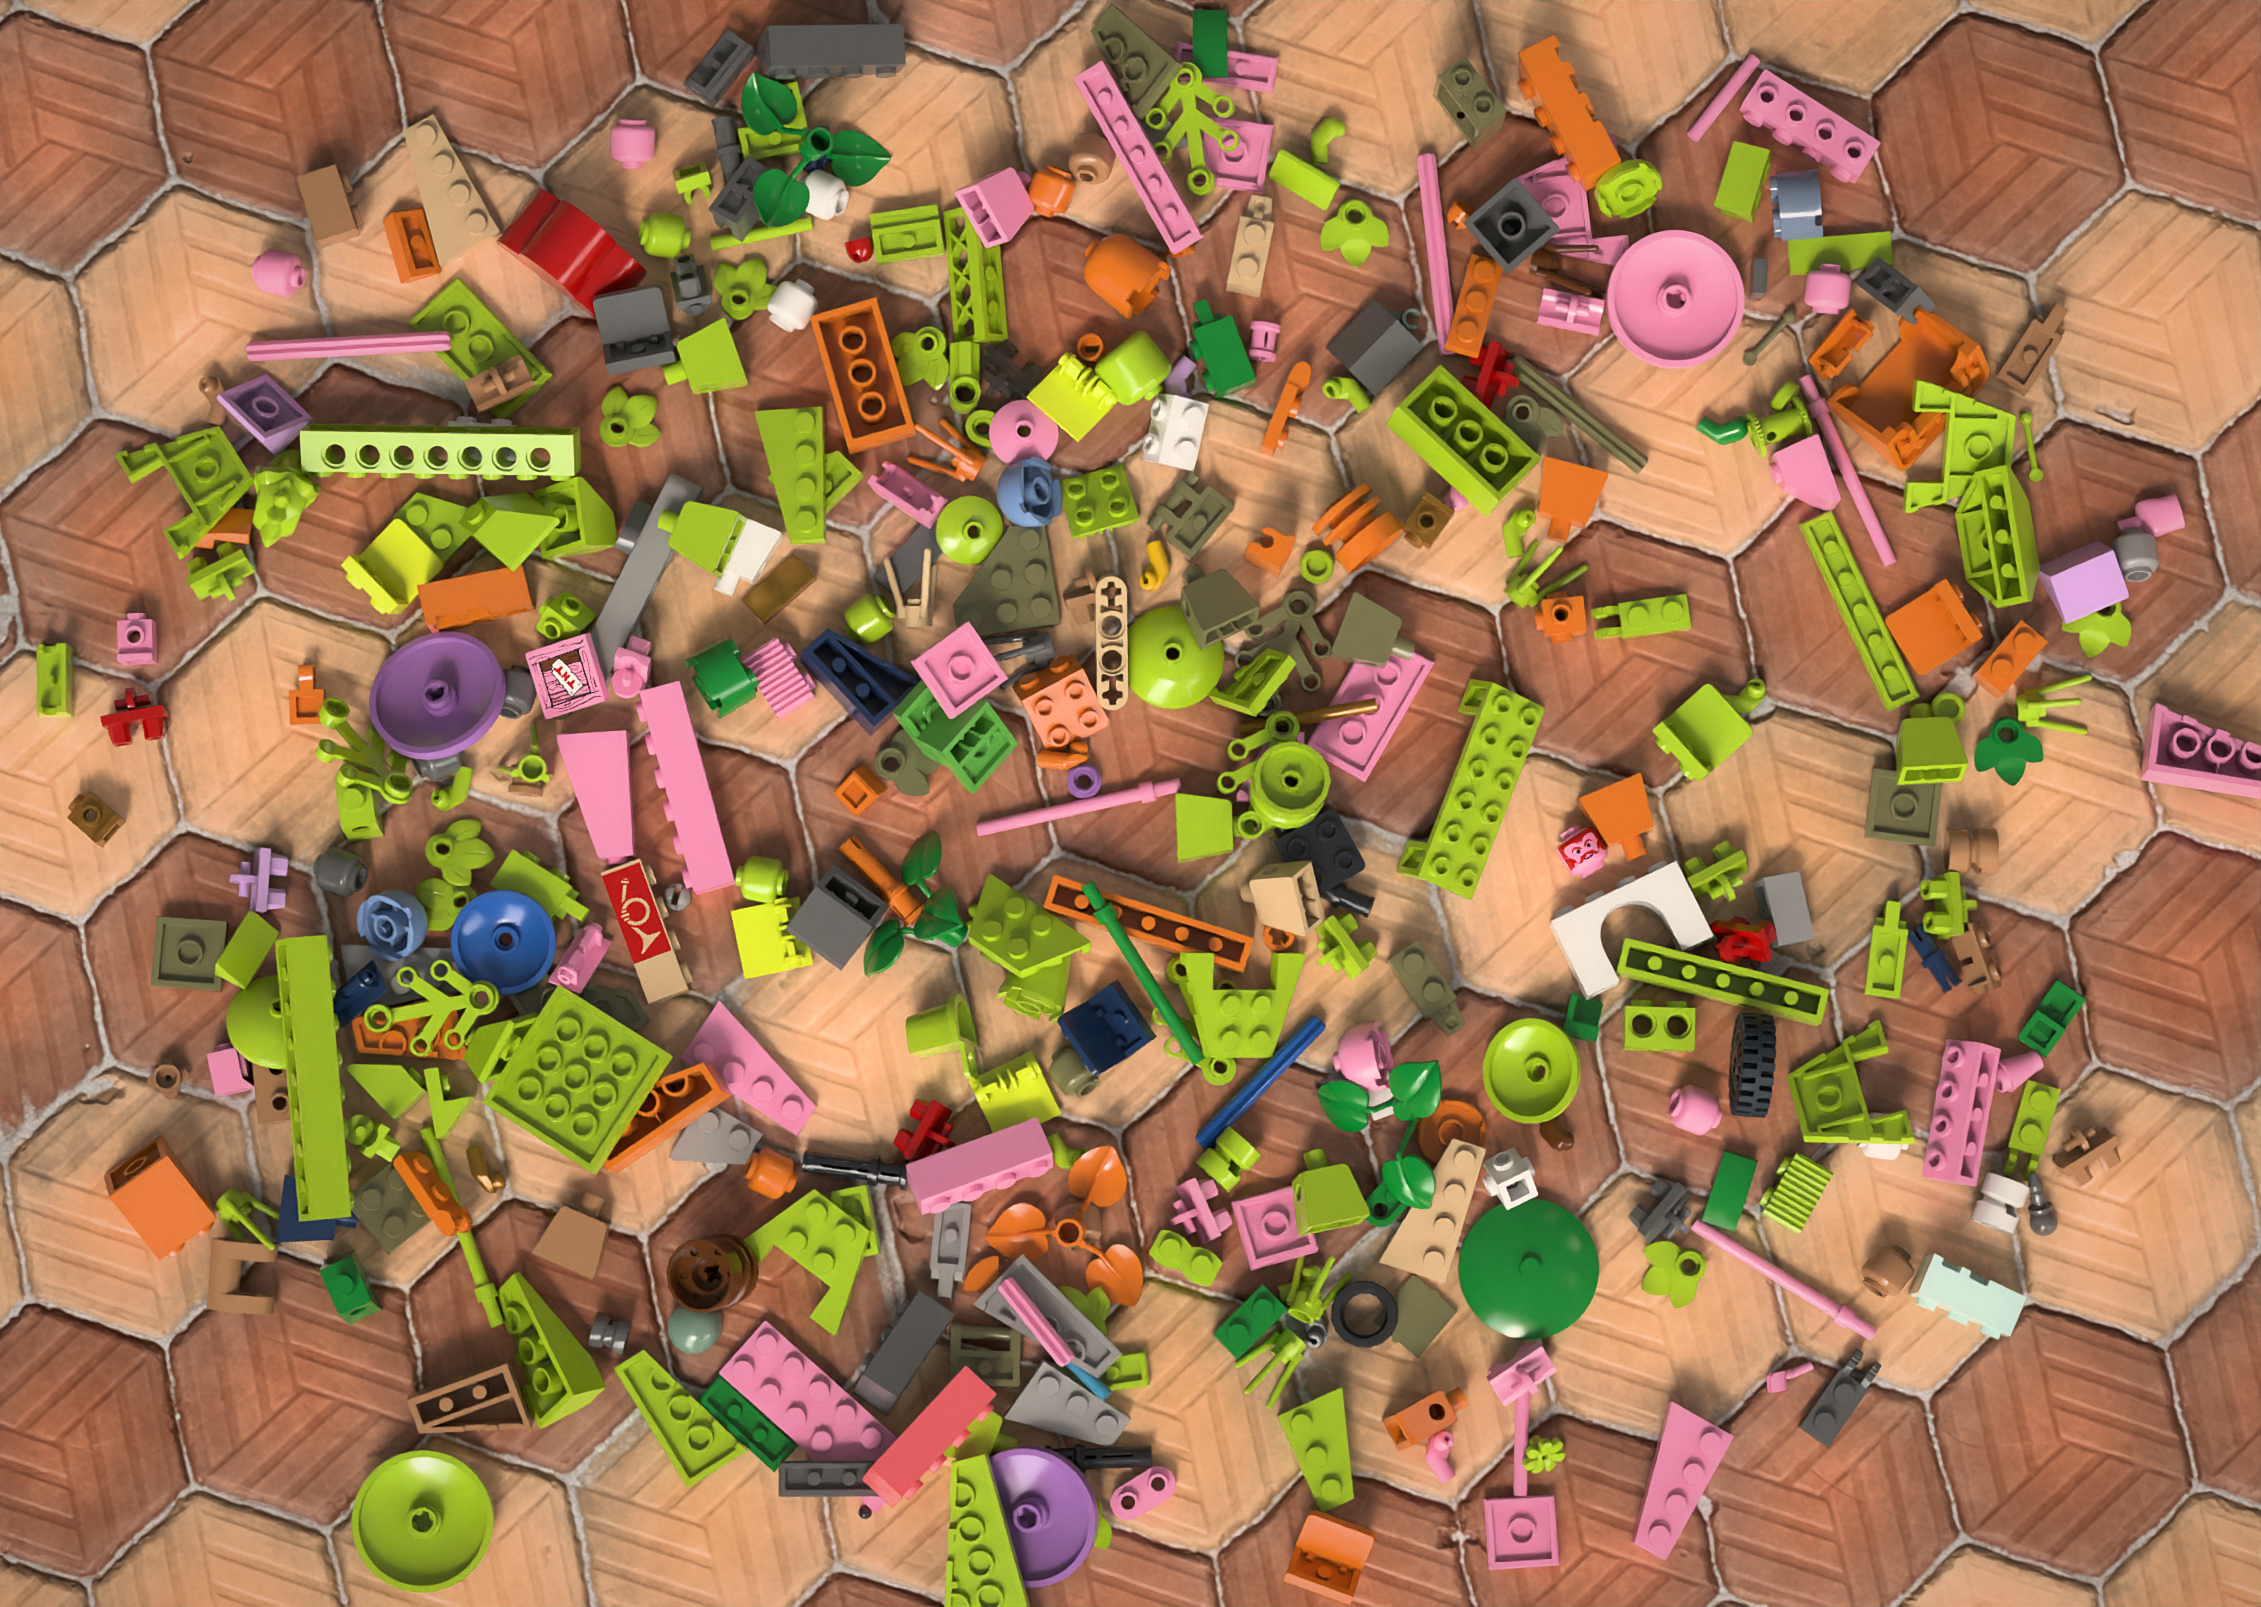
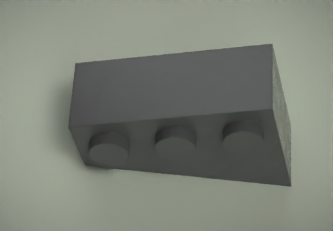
(901, 1351)

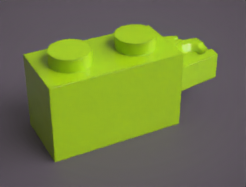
(549, 889)

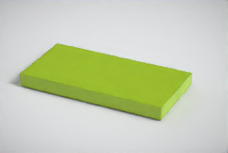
(476, 340)

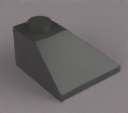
(1511, 226)

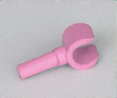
(1778, 1380)

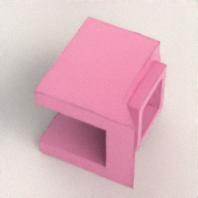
(229, 1071)

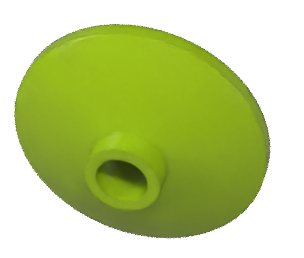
(953, 526)

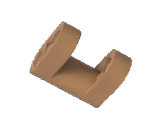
(226, 1274)

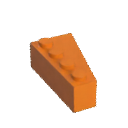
(1565, 113)

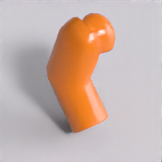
(1062, 761)

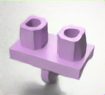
(264, 864)

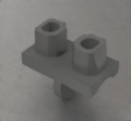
(690, 286)
(1667, 1216)

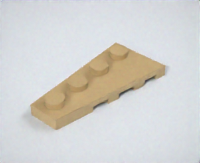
(449, 198)
(1430, 1236)

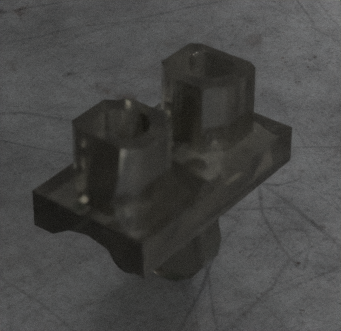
(1007, 376)

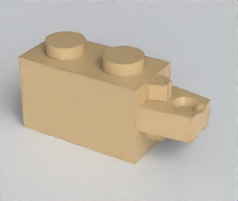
(1251, 248)

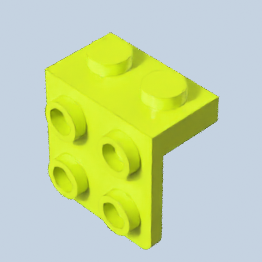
(393, 568)

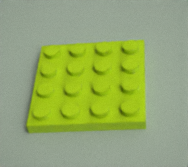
(577, 1079)

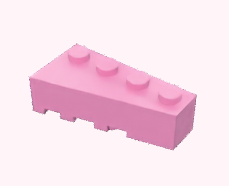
(2198, 756)
(1680, 1472)

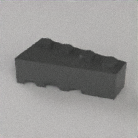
(830, 51)

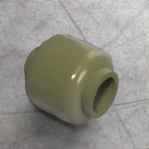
(1071, 1073)

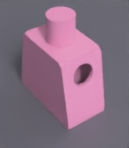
(997, 204)

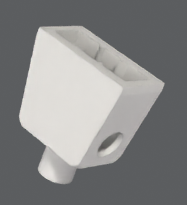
(749, 557)

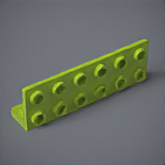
(1477, 790)

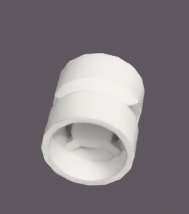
(2000, 1203)

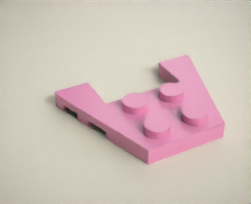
(1568, 208)

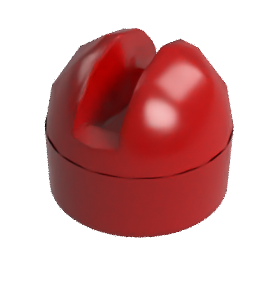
(860, 249)

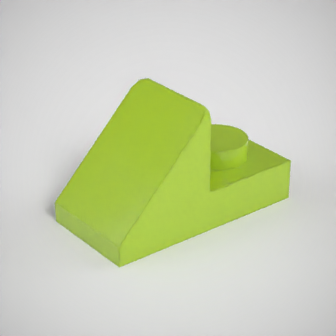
(444, 1113)

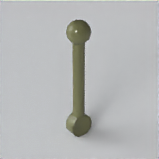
(1751, 357)

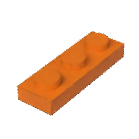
(1474, 306)

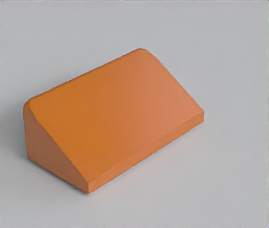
(411, 245)

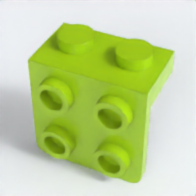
(1702, 732)

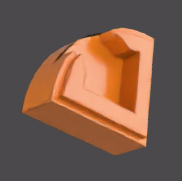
(982, 1275)

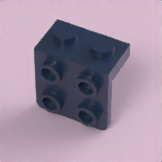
(1106, 1029)

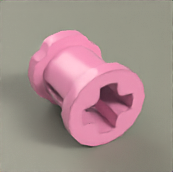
(1263, 341)

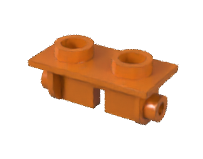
(1834, 350)

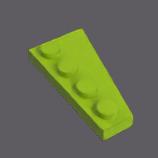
(683, 1427)

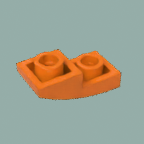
(232, 527)

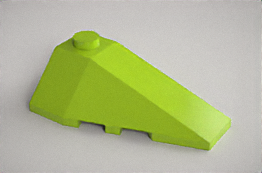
(554, 1363)

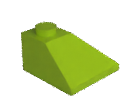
(584, 518)
(509, 526)
(494, 1045)

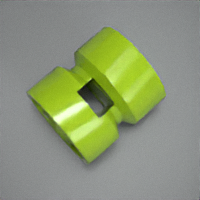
(1228, 1159)

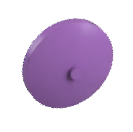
(437, 695)
(1047, 1512)

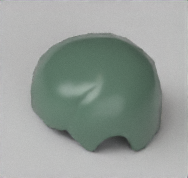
(694, 1331)

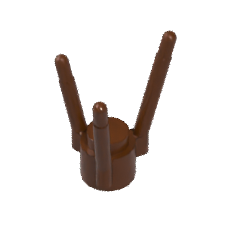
(1548, 265)

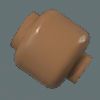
(1091, 159)
(1090, 1217)
(1887, 1271)

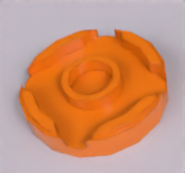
(1451, 1120)

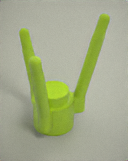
(1523, 589)
(2032, 706)
(530, 764)
(235, 1208)
(1307, 1304)
(1286, 1348)

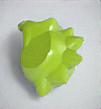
(281, 496)

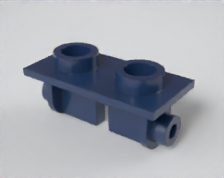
(359, 993)

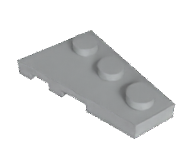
(1066, 1407)

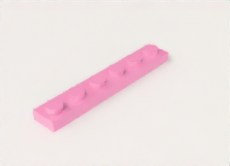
(1138, 157)

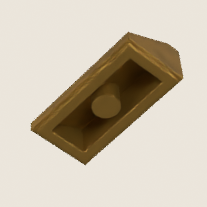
(779, 589)

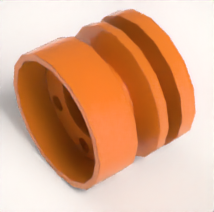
(1357, 528)

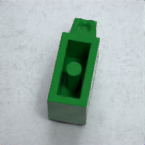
(1221, 352)

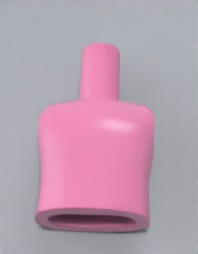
(2155, 516)

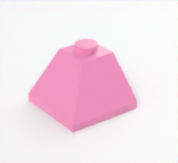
(1806, 473)

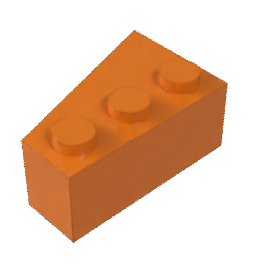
(475, 598)

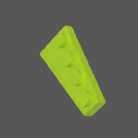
(797, 464)

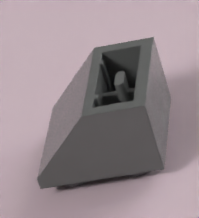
(837, 917)

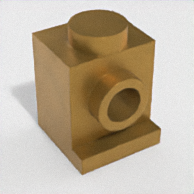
(1437, 511)
(105, 824)

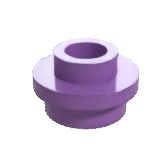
(1084, 770)

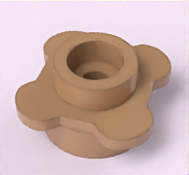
(158, 1081)

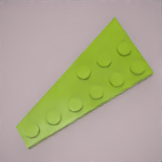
(981, 1554)

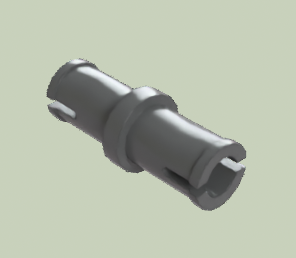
(727, 148)

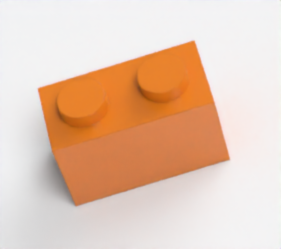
(2009, 659)

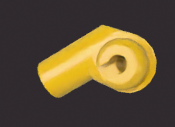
(1158, 568)

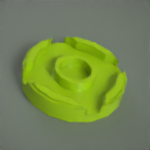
(1628, 188)

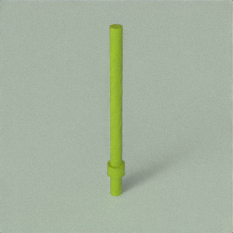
(485, 1290)

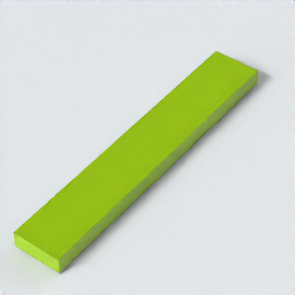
(1858, 611)

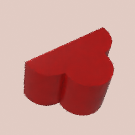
(569, 251)

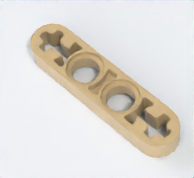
(1107, 642)

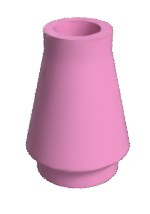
(2016, 1070)

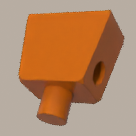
(1567, 495)
(1620, 815)
(1414, 1422)

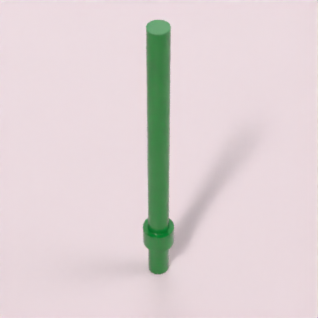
(1106, 915)

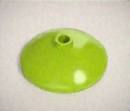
(1167, 681)
(256, 1025)
(1514, 1065)

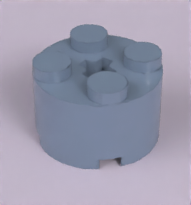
(1798, 204)

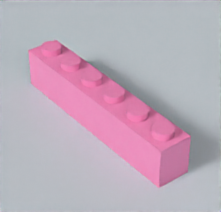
(687, 788)

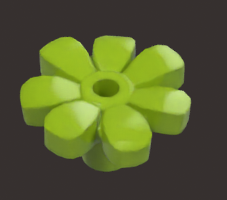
(1543, 1454)

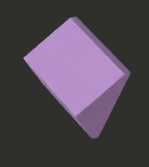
(266, 412)
(2083, 581)

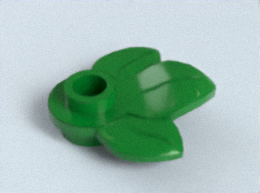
(2010, 755)

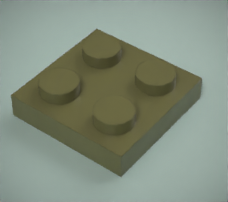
(1902, 811)
(188, 953)
(389, 1209)

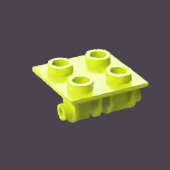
(1073, 396)
(765, 943)
(1014, 1094)

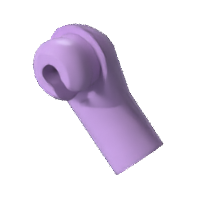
(1175, 381)

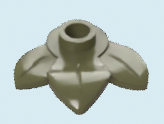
(1538, 424)
(911, 768)

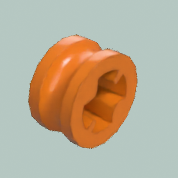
(1268, 940)

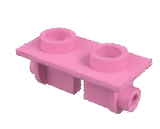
(581, 959)

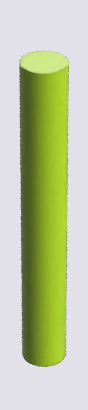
(761, 233)

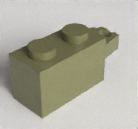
(1427, 987)

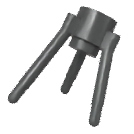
(1036, 649)

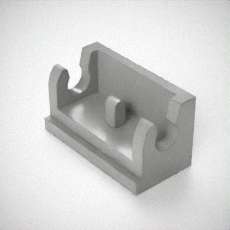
(1785, 906)

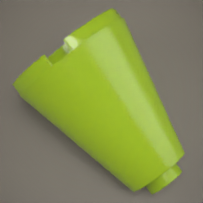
(1038, 993)

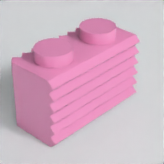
(779, 678)

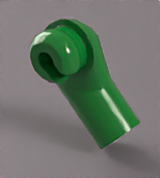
(1723, 433)

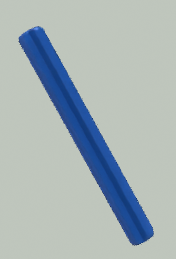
(1260, 1081)

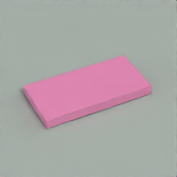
(1359, 740)

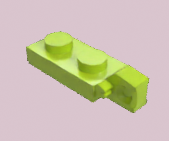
(1886, 953)

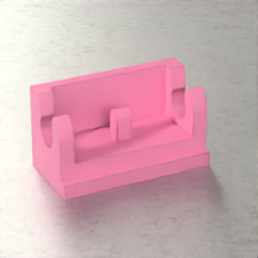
(908, 494)

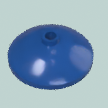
(483, 955)

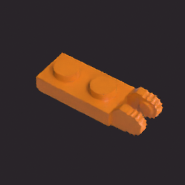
(1286, 407)
(432, 1193)

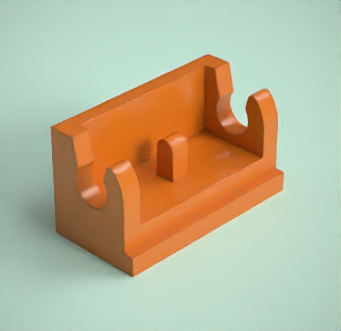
(1273, 553)

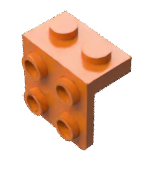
(1934, 627)
(1061, 703)
(1329, 1556)

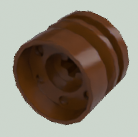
(697, 1269)

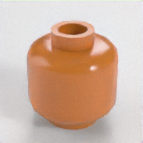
(1051, 190)
(770, 1173)

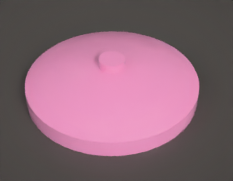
(1675, 299)

